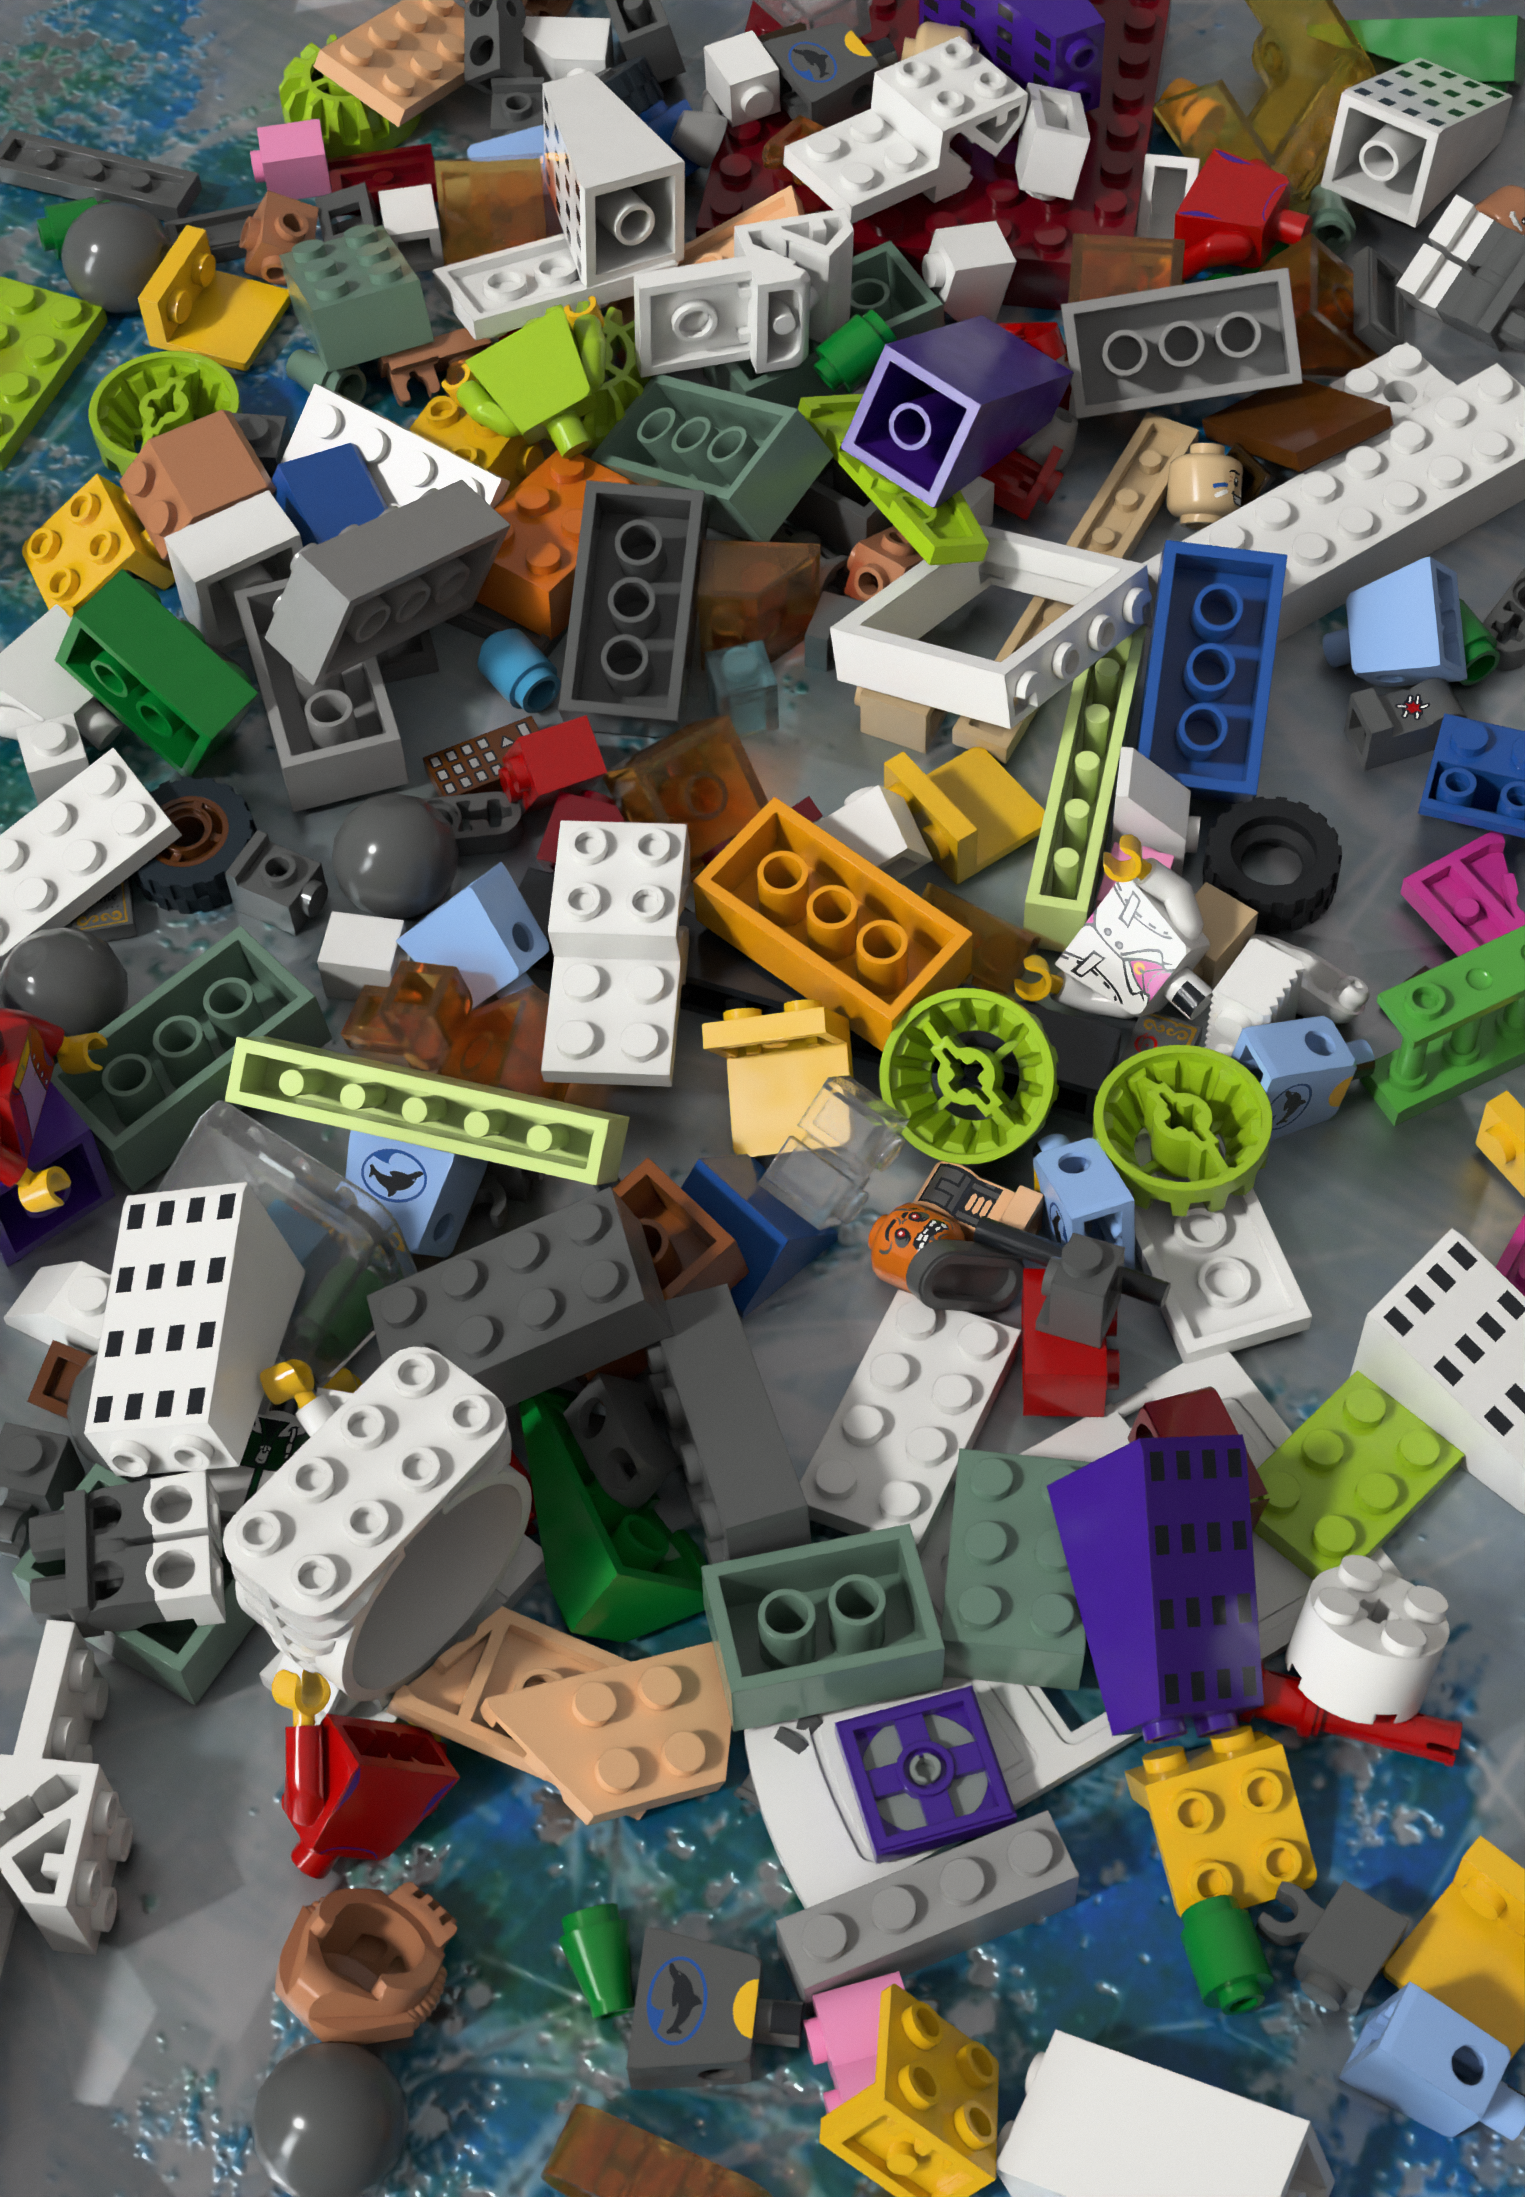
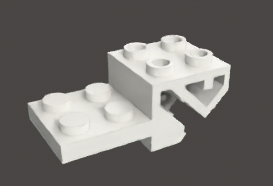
(907, 133)
(762, 305)
(617, 952)
(56, 1806)

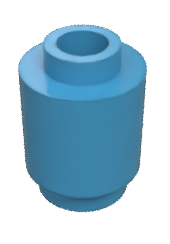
(519, 670)

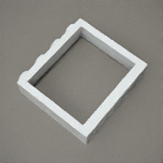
(882, 651)

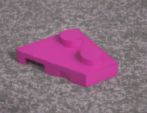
(1467, 894)

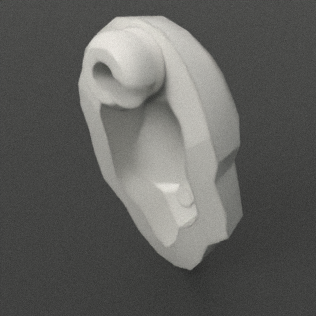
(1324, 987)

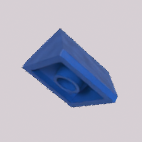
(327, 492)
(768, 1232)

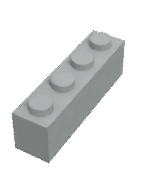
(930, 1909)

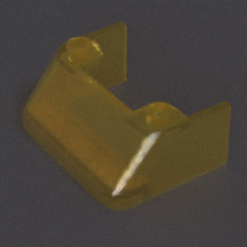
(1306, 63)

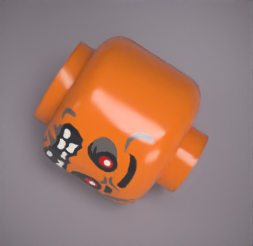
(901, 1235)

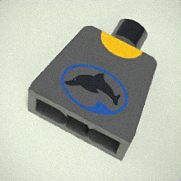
(828, 72)
(702, 2015)

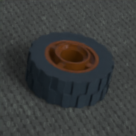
(194, 875)

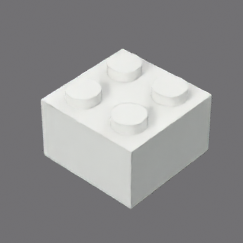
(227, 554)

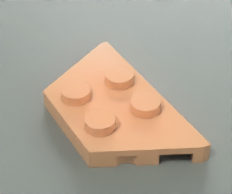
(498, 1658)
(624, 1732)

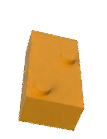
(830, 922)

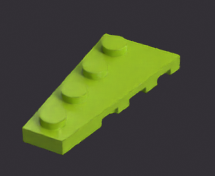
(938, 534)

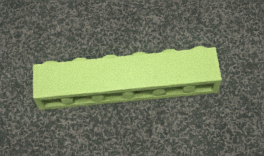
(1083, 795)
(427, 1109)

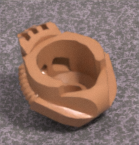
(365, 1964)

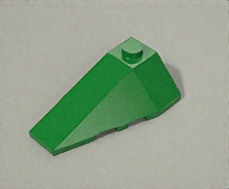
(1474, 46)
(606, 1563)

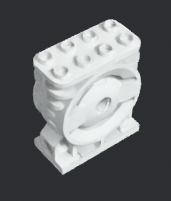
(387, 1534)

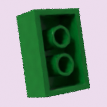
(155, 673)

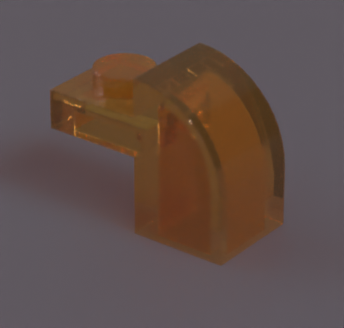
(413, 1016)

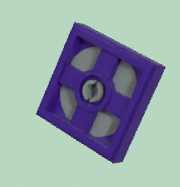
(924, 1774)

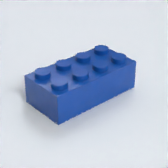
(1211, 667)

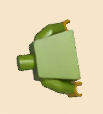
(539, 379)

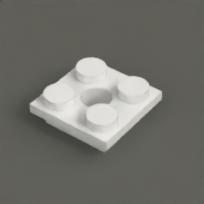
(1396, 377)

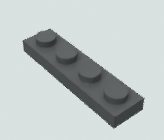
(89, 172)

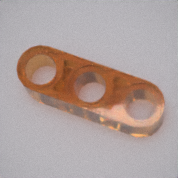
(616, 2159)

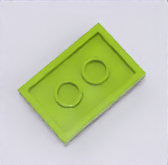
(1350, 1477)

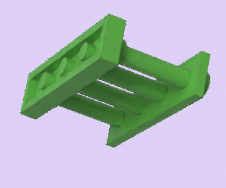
(1456, 1026)

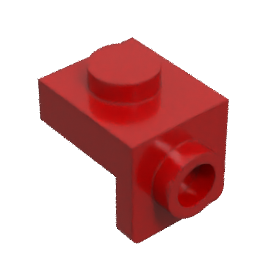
(1023, 482)

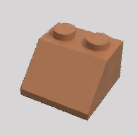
(193, 475)

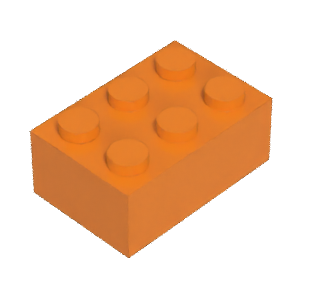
(538, 557)

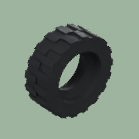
(1282, 825)

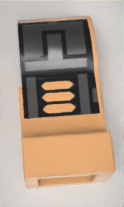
(967, 1197)

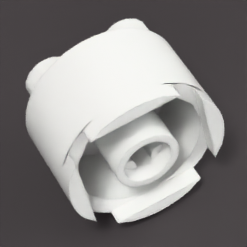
(1368, 1642)

